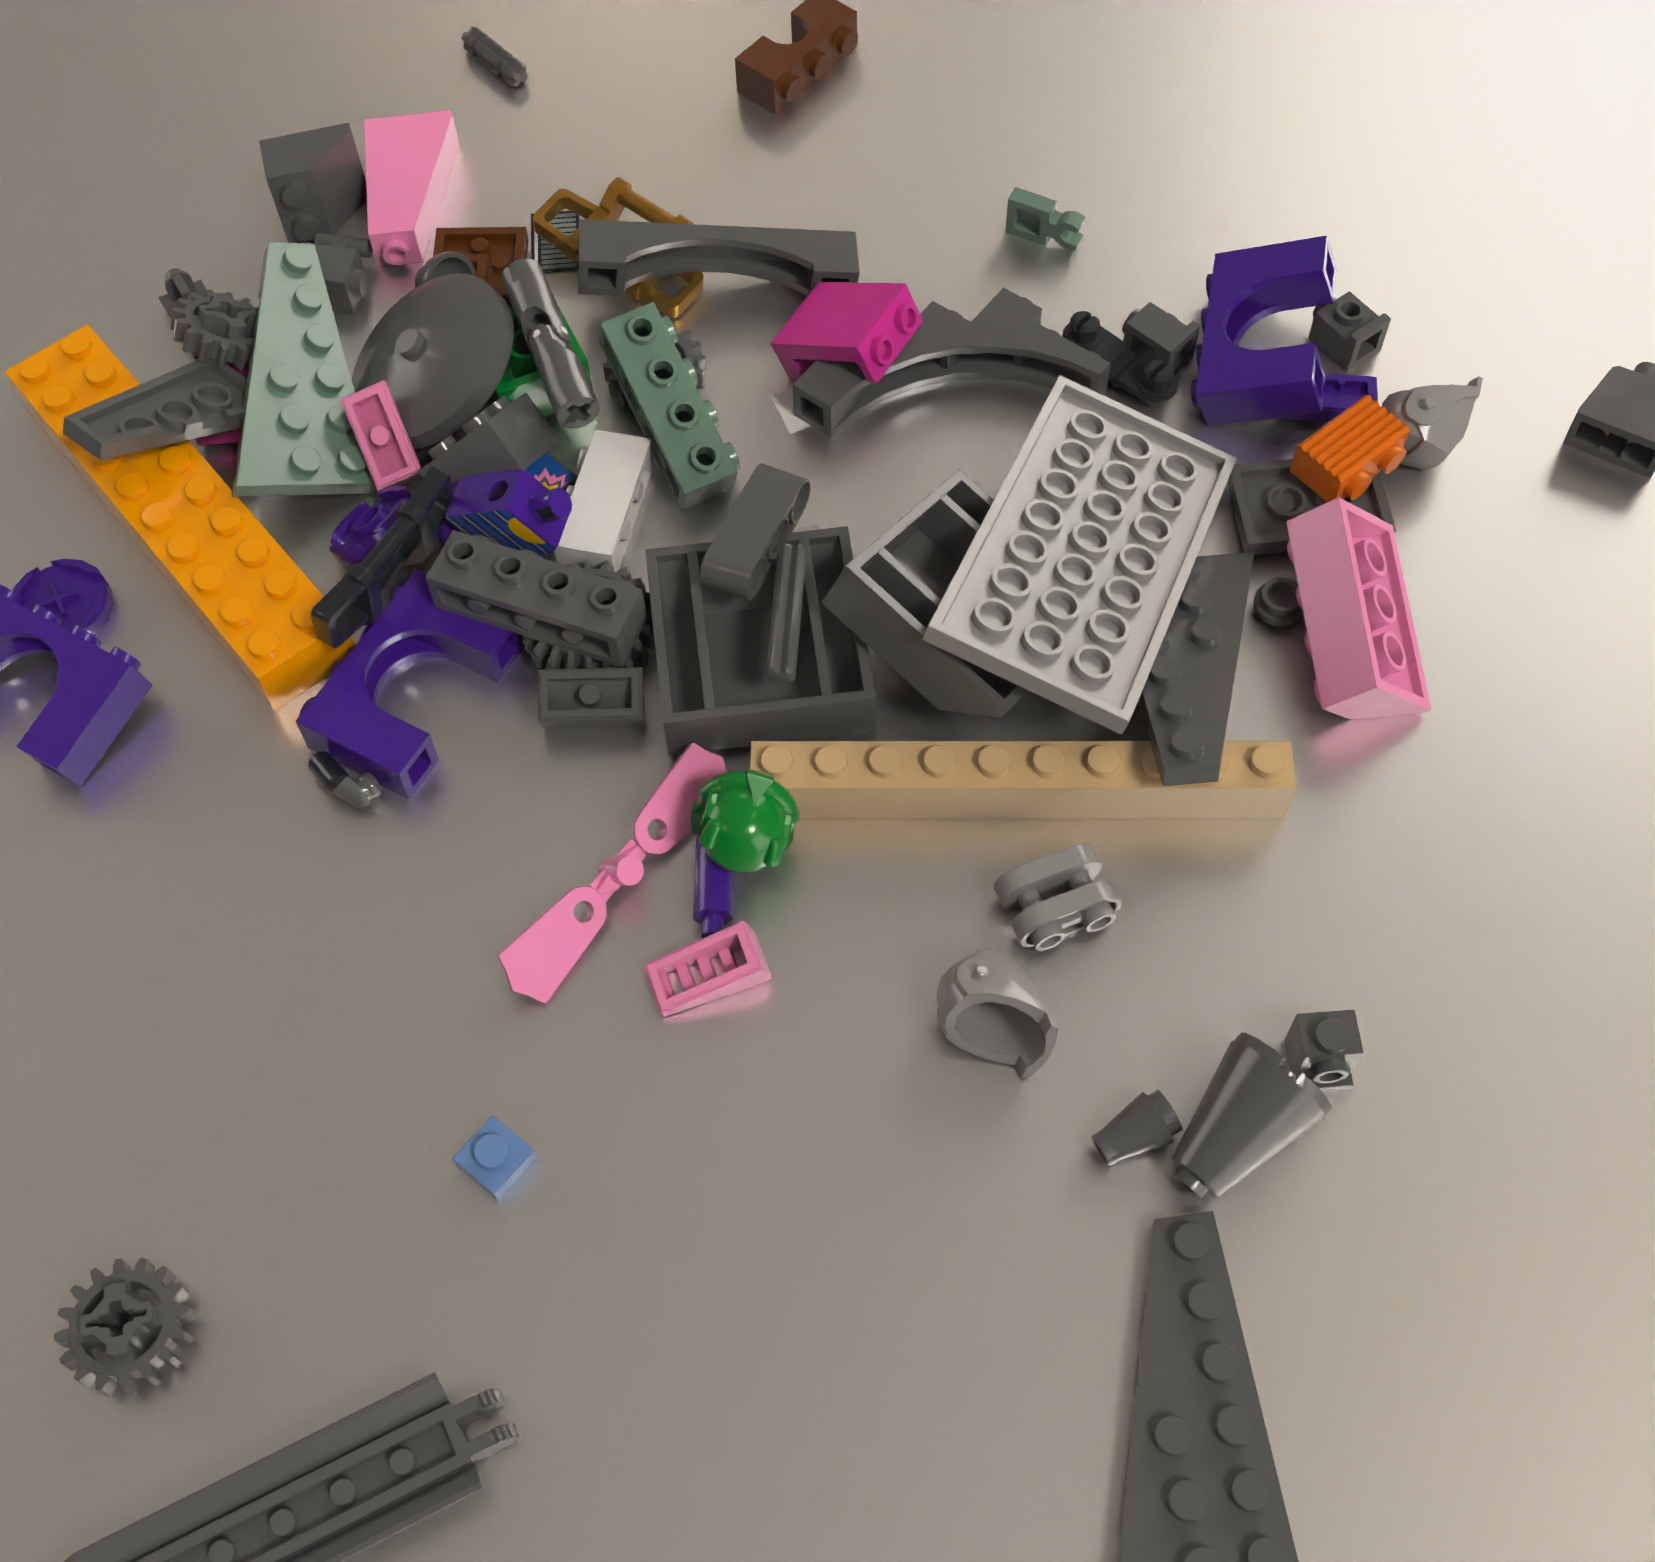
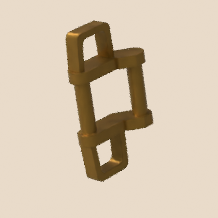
(616, 197)

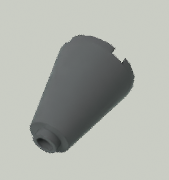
(1245, 1118)

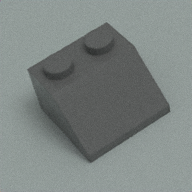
(314, 180)

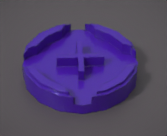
(70, 591)

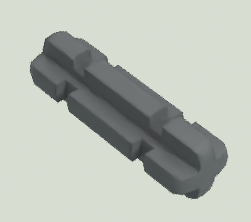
(494, 57)

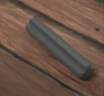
(786, 613)

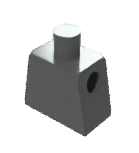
(1619, 419)

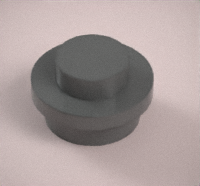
(1277, 602)

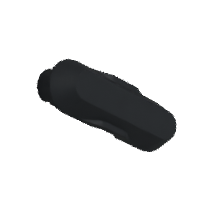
(1135, 373)

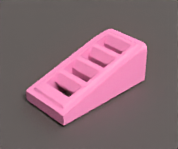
(714, 987)

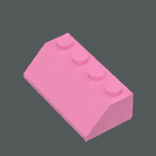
(1356, 613)

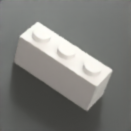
(606, 499)

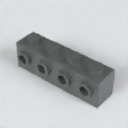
(537, 597)

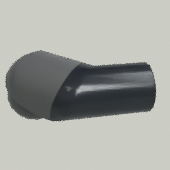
(338, 781)

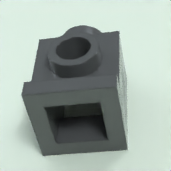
(1348, 330)
(1160, 336)
(1325, 1048)

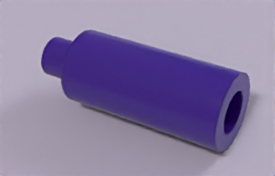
(711, 893)

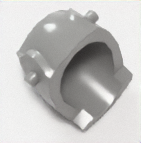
(1435, 419)
(996, 1011)

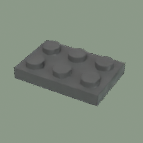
(1269, 495)

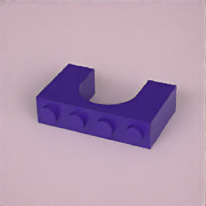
(1244, 288)
(92, 691)
(345, 711)

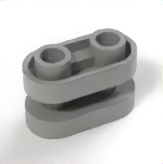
(1052, 916)

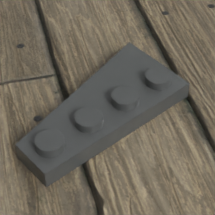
(162, 411)

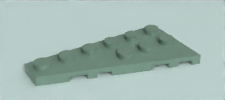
(298, 372)

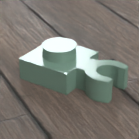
(1038, 221)

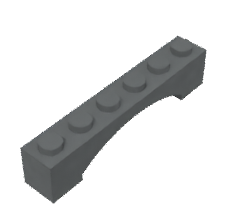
(627, 253)

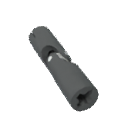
(550, 344)

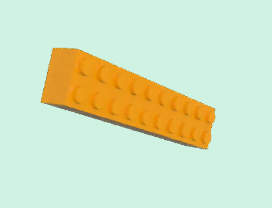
(187, 526)

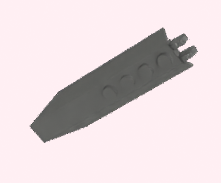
(328, 1489)

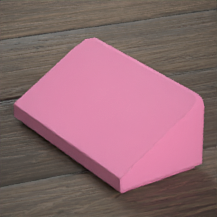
(381, 436)

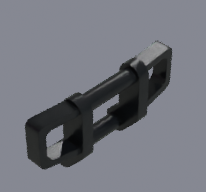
(405, 543)

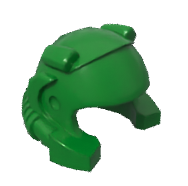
(744, 820)

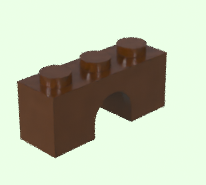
(778, 73)

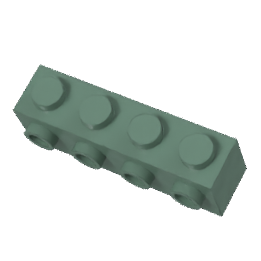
(668, 405)

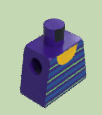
(510, 510)

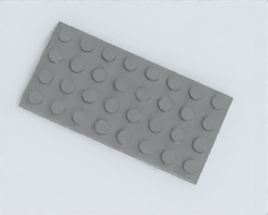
(1084, 555)

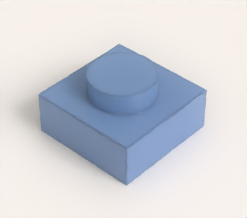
(495, 1158)

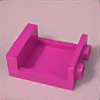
(849, 325)

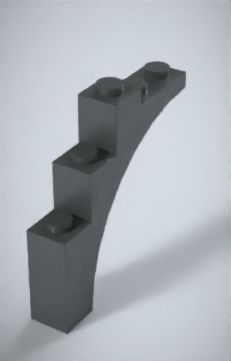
(997, 344)

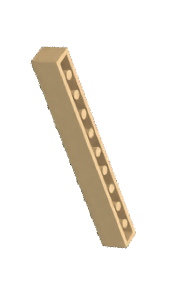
(1021, 780)

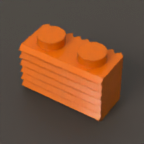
(1350, 451)

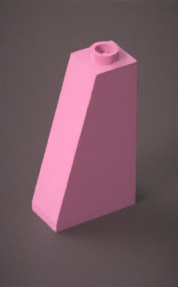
(406, 181)

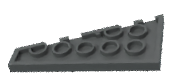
(1195, 671)
(1198, 1440)

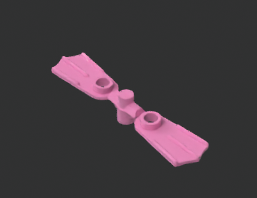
(556, 940)

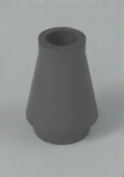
(1138, 1128)

